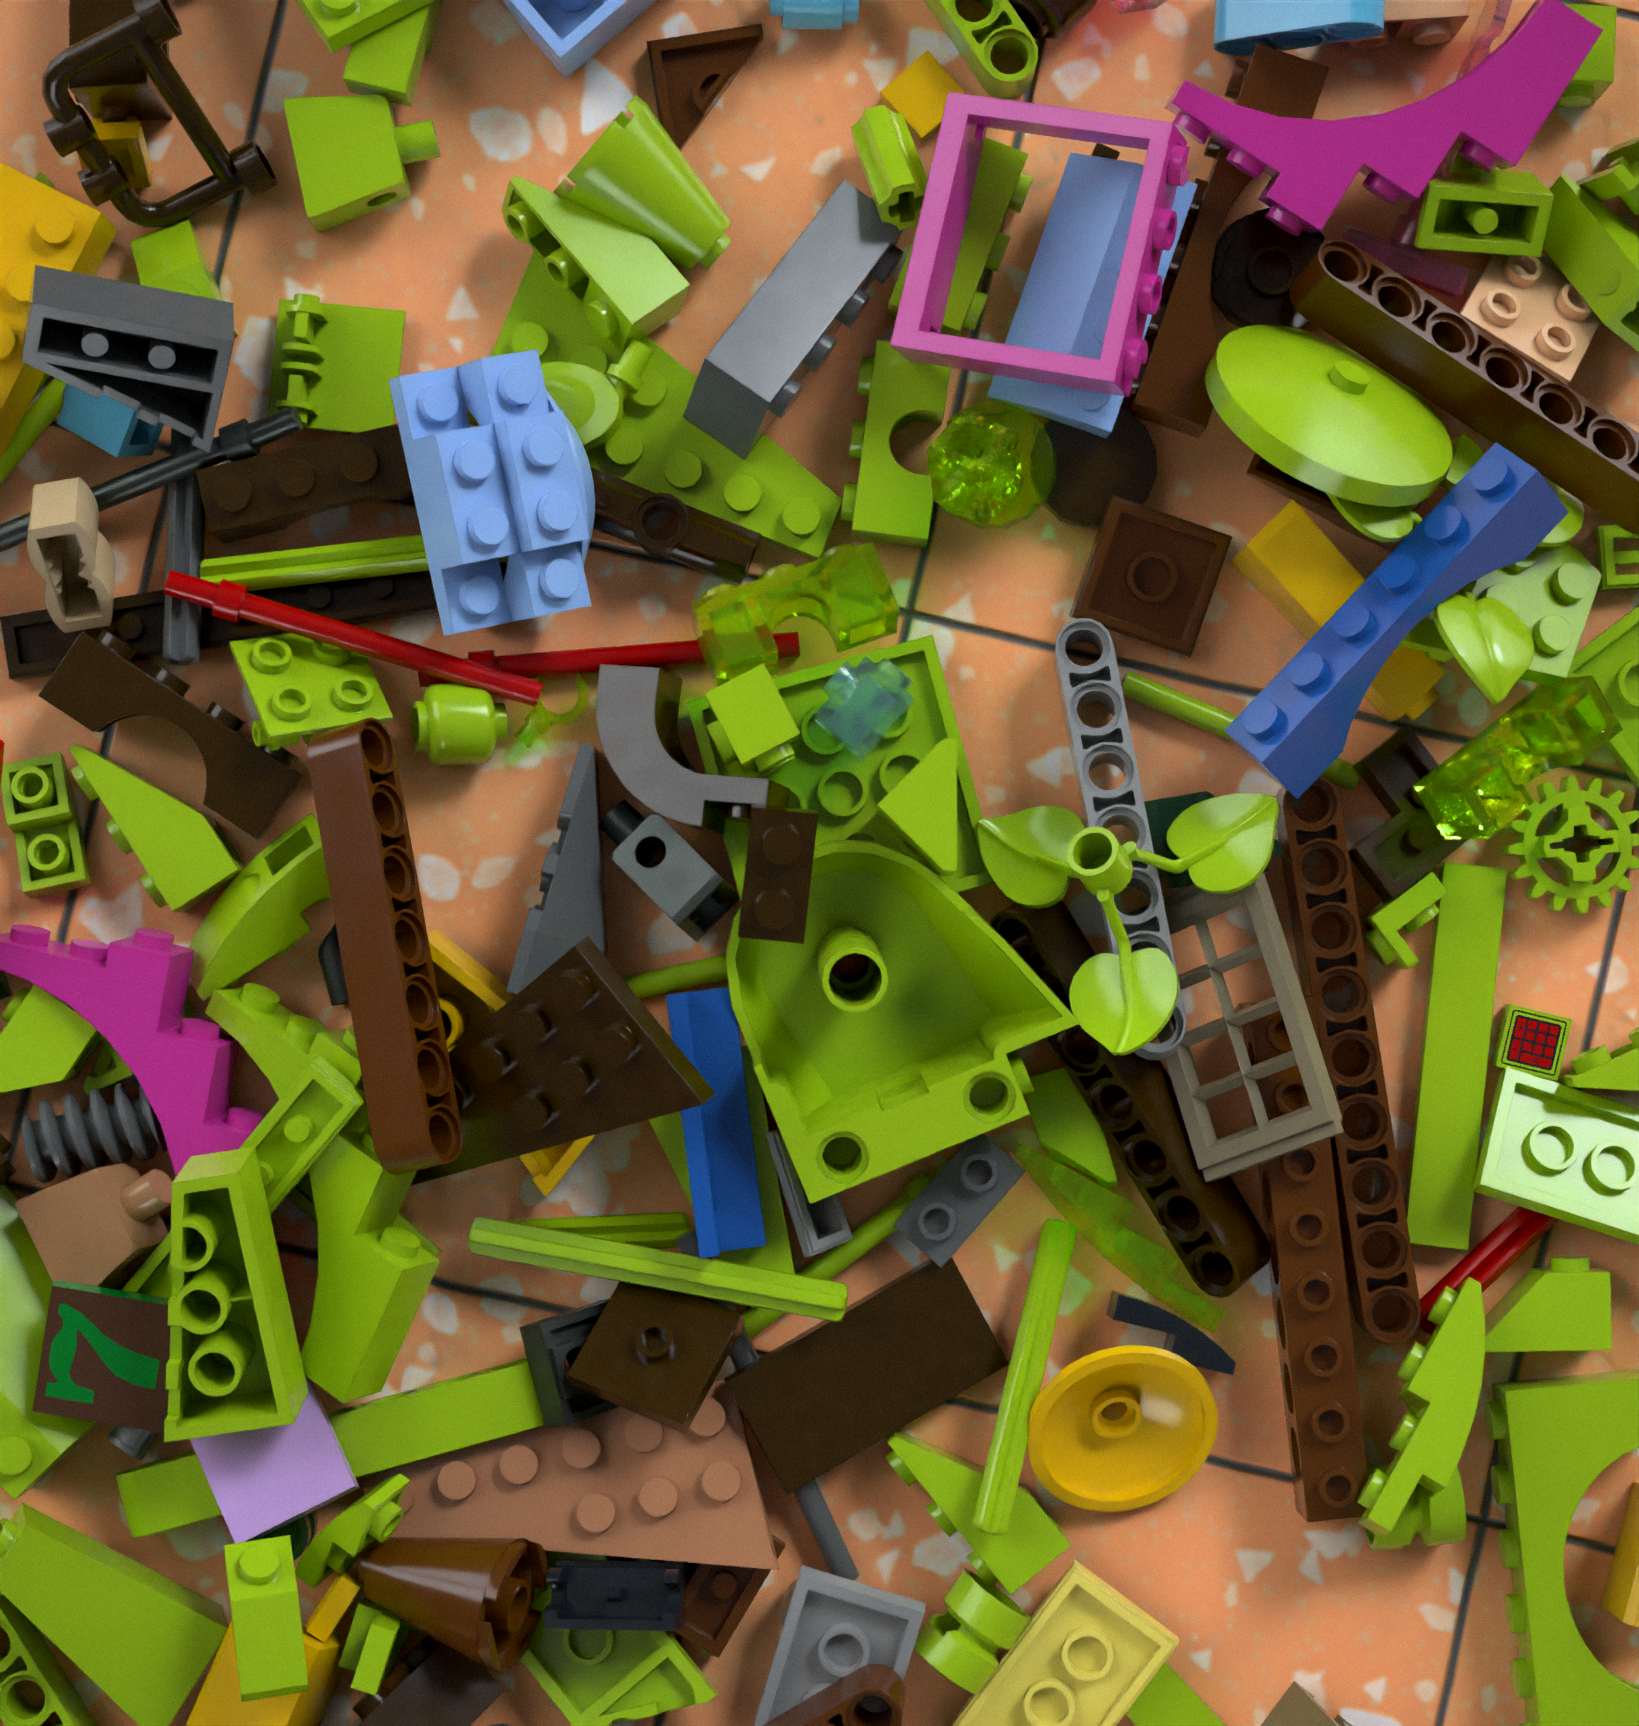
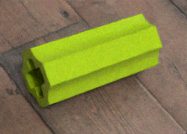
(890, 165)

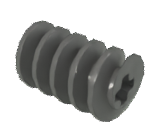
(91, 1134)

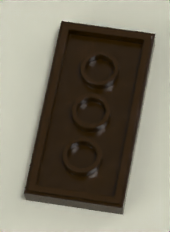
(866, 1374)

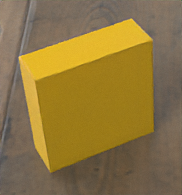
(921, 95)
(334, 1604)

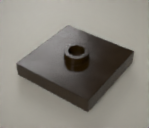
(656, 1352)

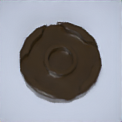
(1256, 270)
(1098, 467)

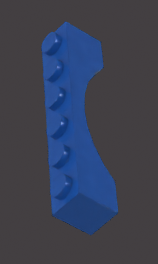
(1479, 526)

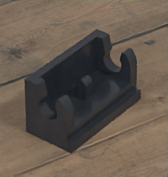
(616, 1595)

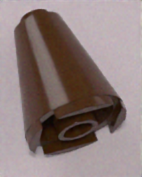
(461, 1591)

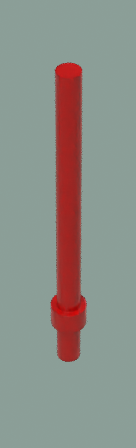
(232, 602)
(589, 659)

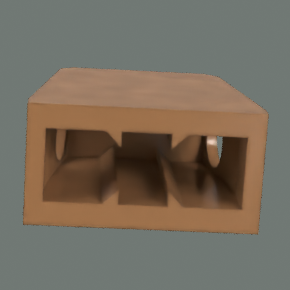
(98, 1224)

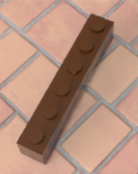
(1172, 381)

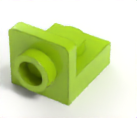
(1408, 910)

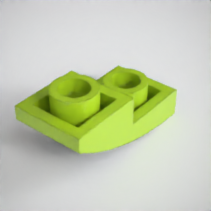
(45, 825)
(343, 1539)

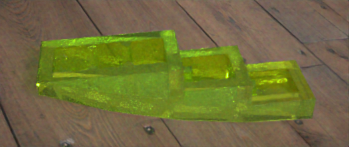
(1101, 1220)

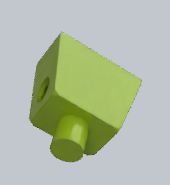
(353, 155)

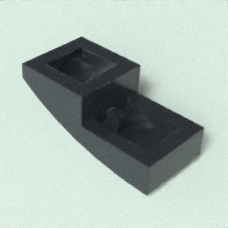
(1181, 1336)

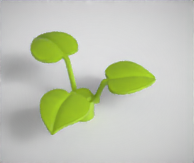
(1482, 633)
(1035, 852)

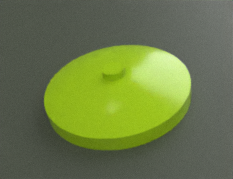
(1328, 416)

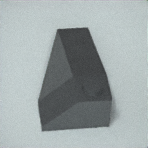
(570, 881)

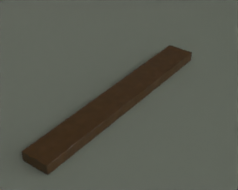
(38, 645)

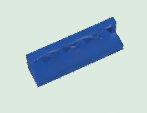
(720, 1130)

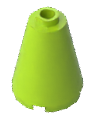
(649, 186)

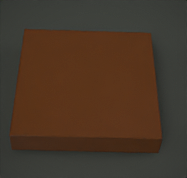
(1150, 575)

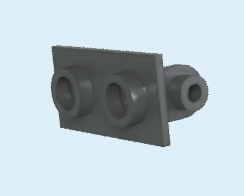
(959, 1198)

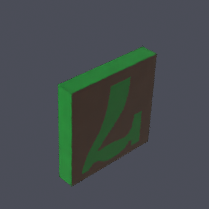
(105, 1357)

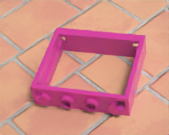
(944, 219)

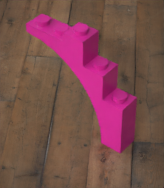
(1487, 111)
(137, 1001)

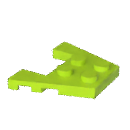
(1546, 590)

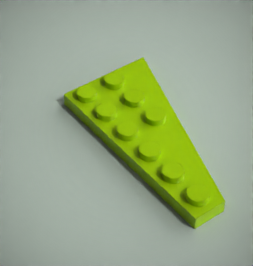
(661, 447)

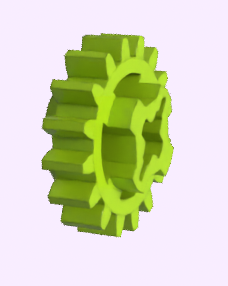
(1578, 869)

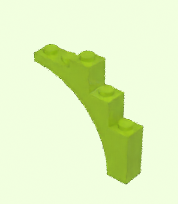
(367, 1267)

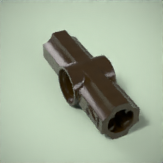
(700, 542)

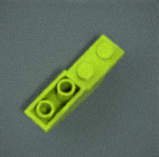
(261, 909)
(1445, 1387)

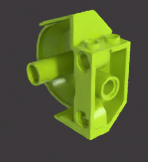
(905, 1048)

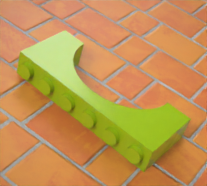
(1551, 1448)

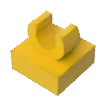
(128, 145)

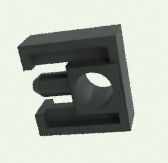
(546, 1347)

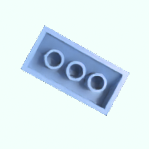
(1075, 283)

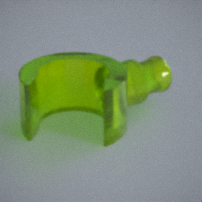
(541, 719)

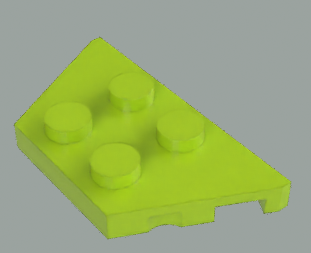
(611, 1673)

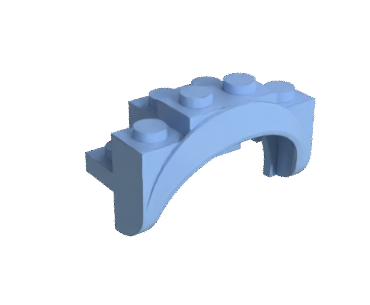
(496, 490)

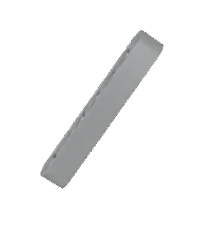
(1119, 806)

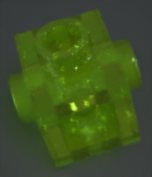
(975, 467)

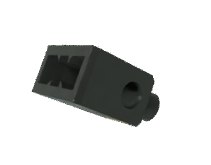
(682, 883)

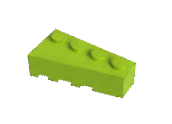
(229, 1307)

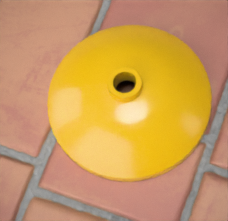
(1128, 1450)

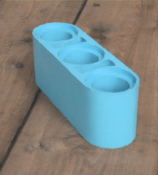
(1293, 23)

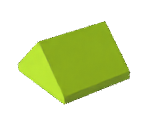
(925, 808)

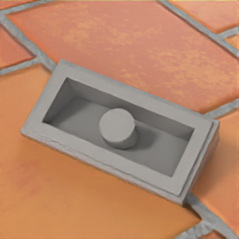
(816, 1224)

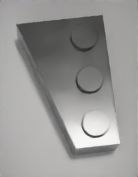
(134, 344)

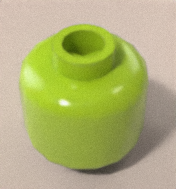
(457, 724)

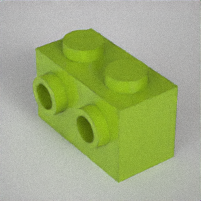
(752, 723)

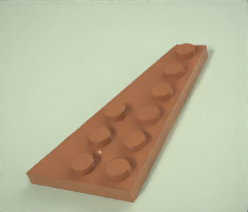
(602, 1489)

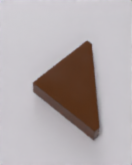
(694, 74)

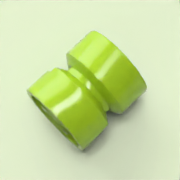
(1433, 1516)
(971, 1631)

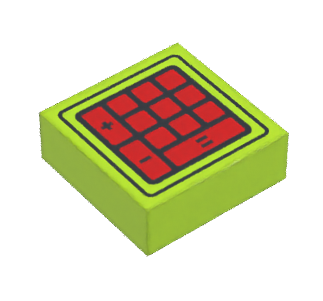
(1531, 1042)

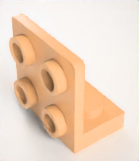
(1533, 313)

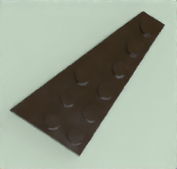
(564, 1065)

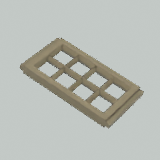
(1269, 1137)

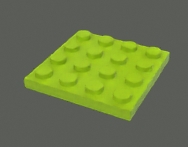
(843, 786)

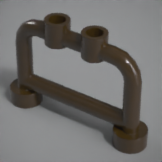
(104, 176)

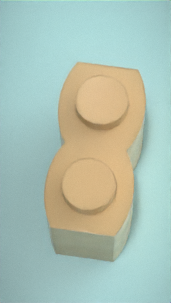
(71, 555)

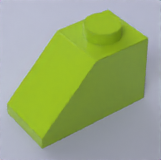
(1485, 213)
(175, 262)
(1554, 1310)
(266, 1618)

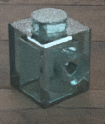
(864, 704)

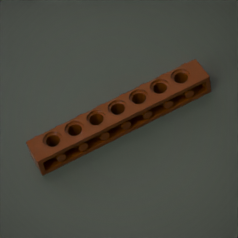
(1309, 1298)

